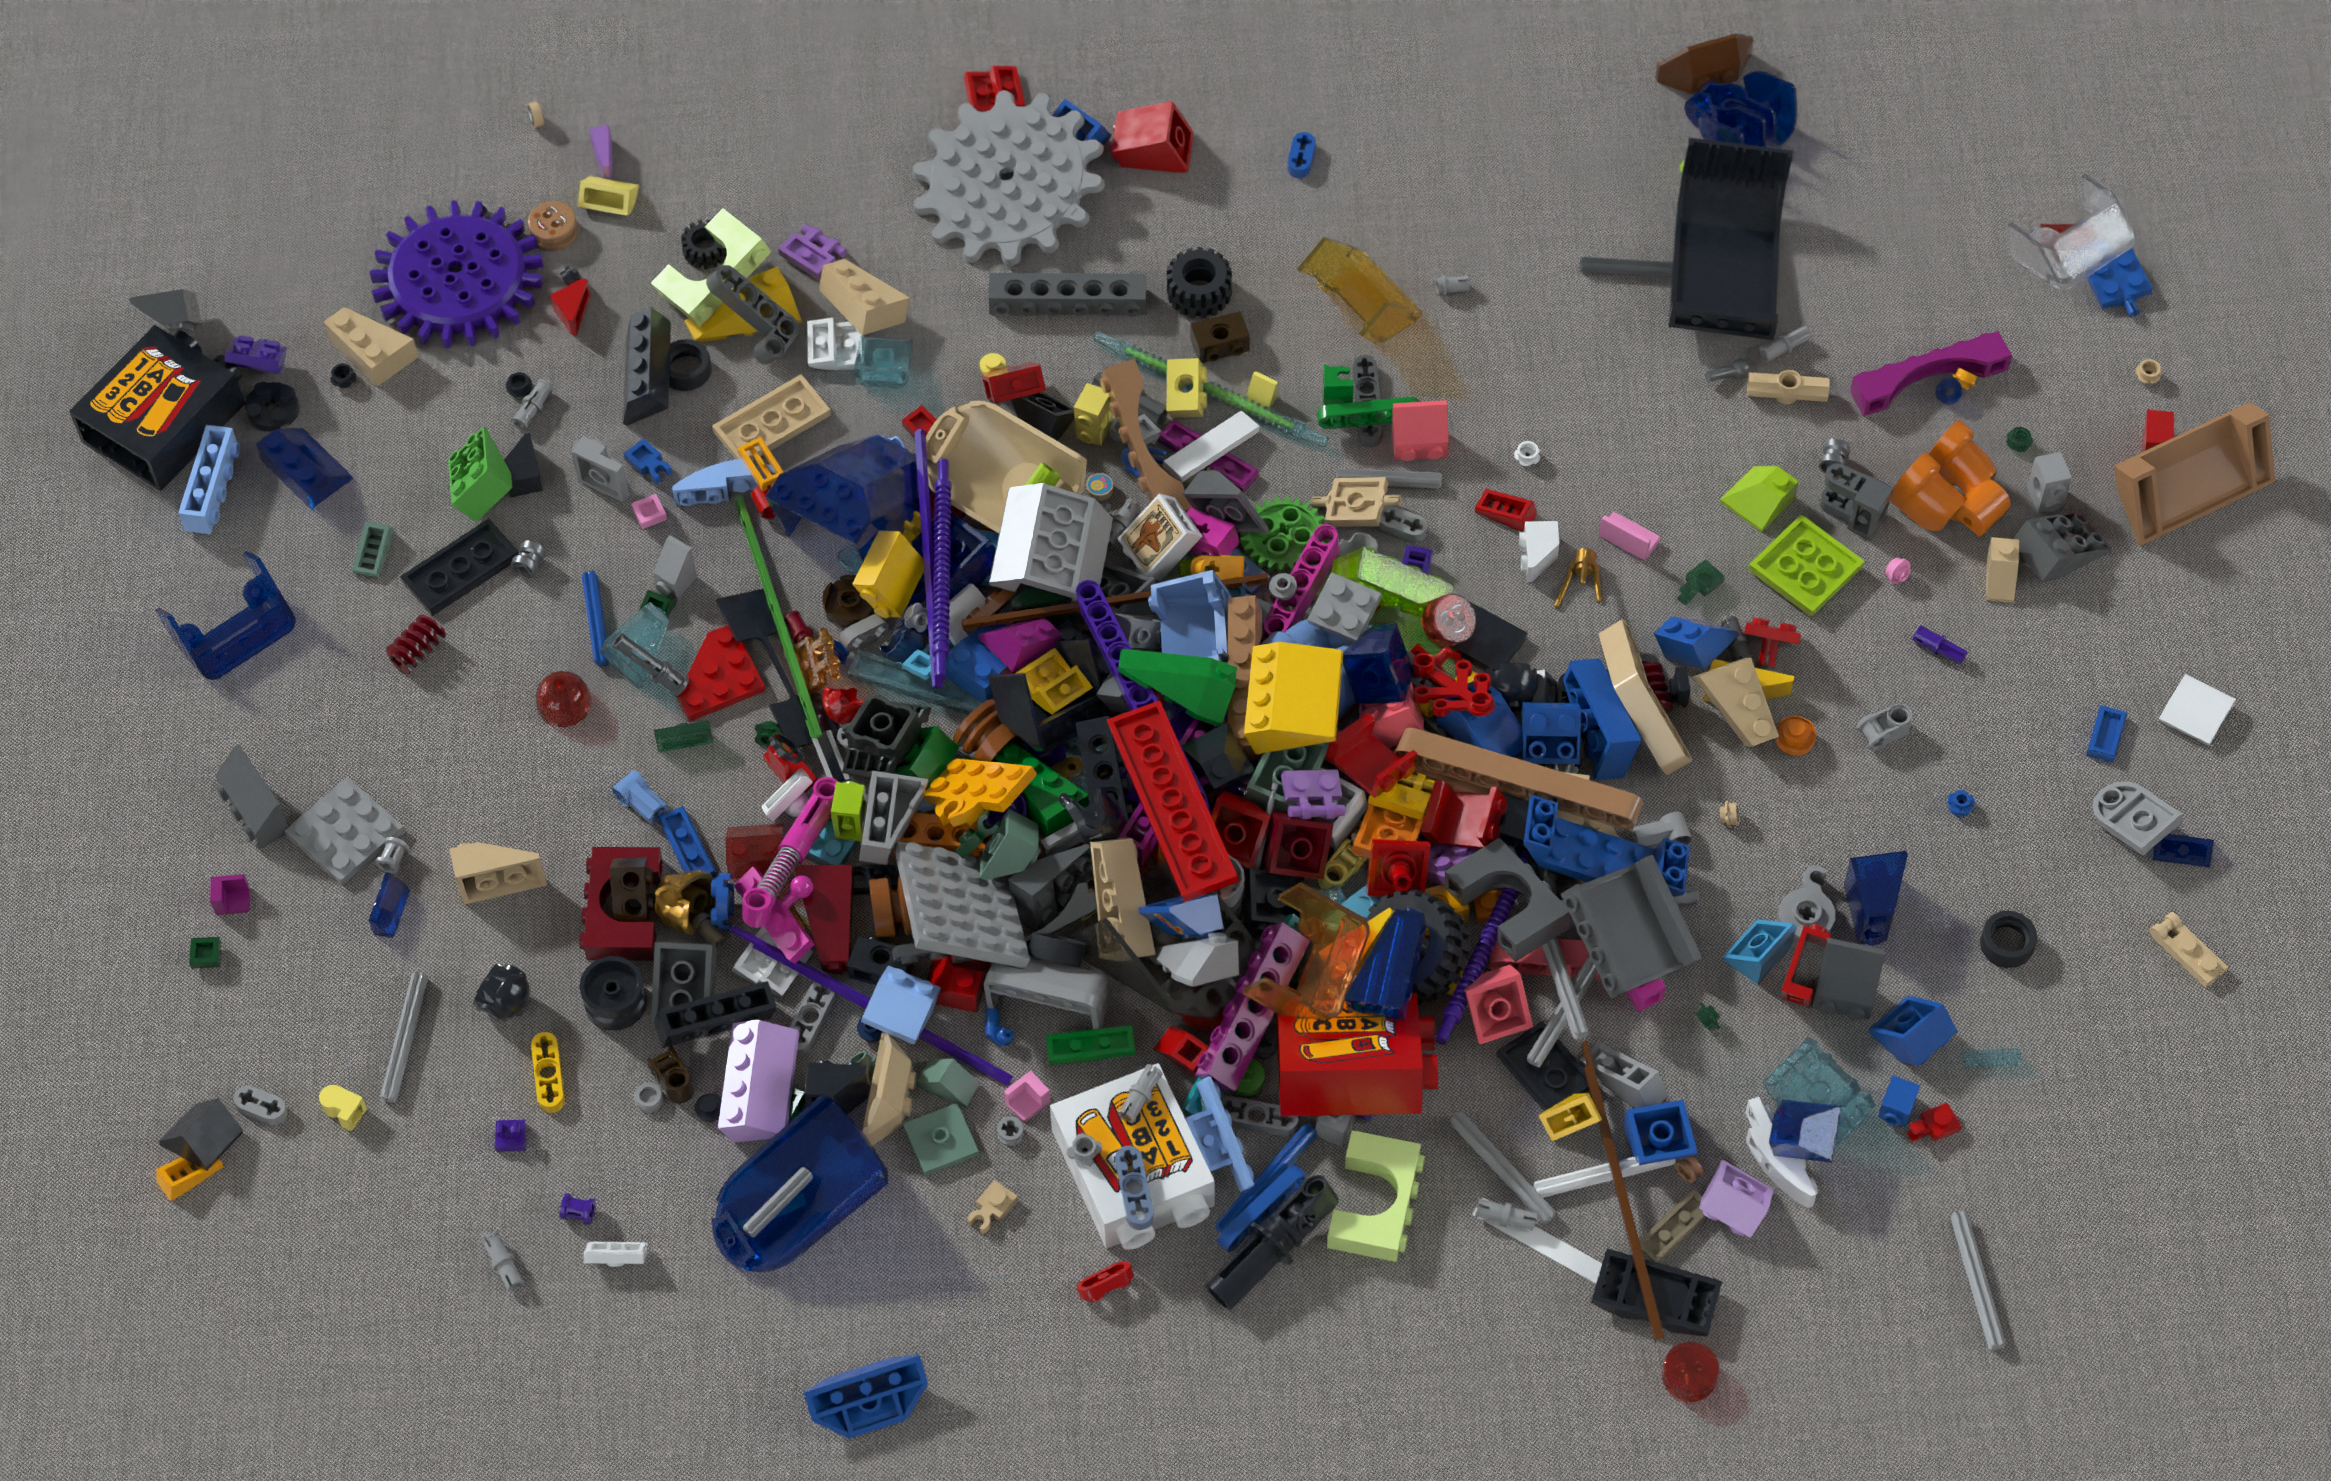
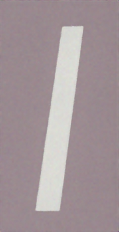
(1552, 1248)

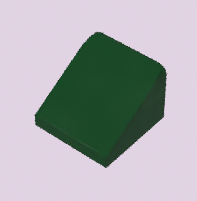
(659, 600)

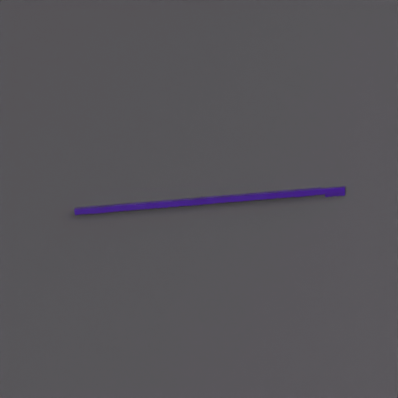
(927, 538)
(863, 1001)

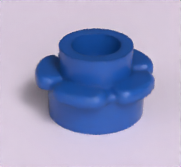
(1957, 808)

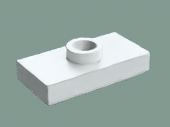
(616, 1253)

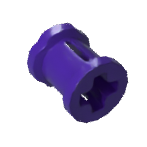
(577, 1208)

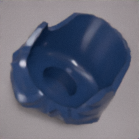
(903, 643)

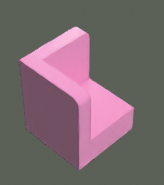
(1027, 1096)

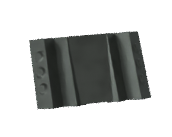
(882, 735)

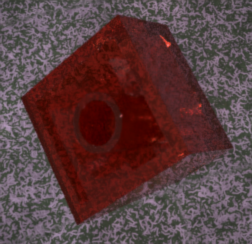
(752, 847)

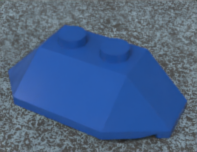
(868, 1396)

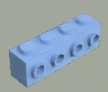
(209, 479)

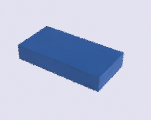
(2106, 733)

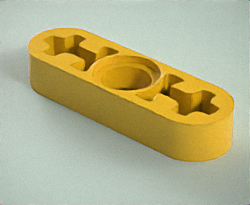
(555, 1081)

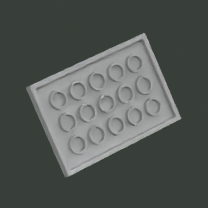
(958, 910)

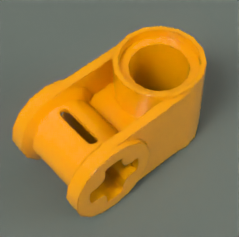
(1224, 565)

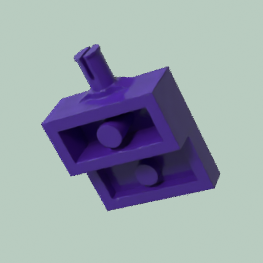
(256, 355)

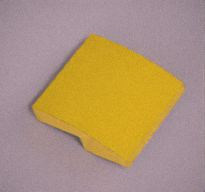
(1054, 682)

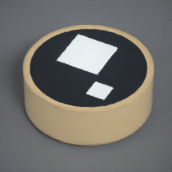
(535, 114)

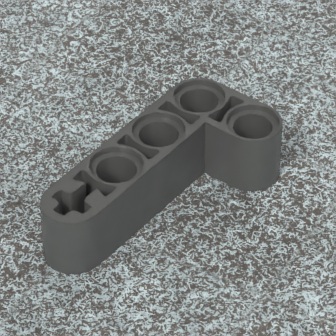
(750, 312)

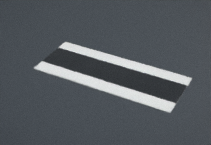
(830, 756)

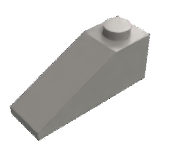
(1627, 1077)

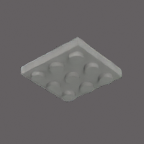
(344, 831)

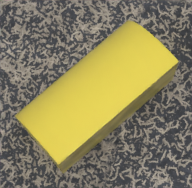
(607, 195)

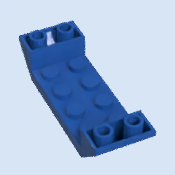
(1592, 853)

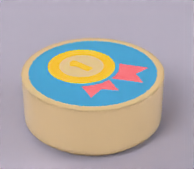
(1099, 486)

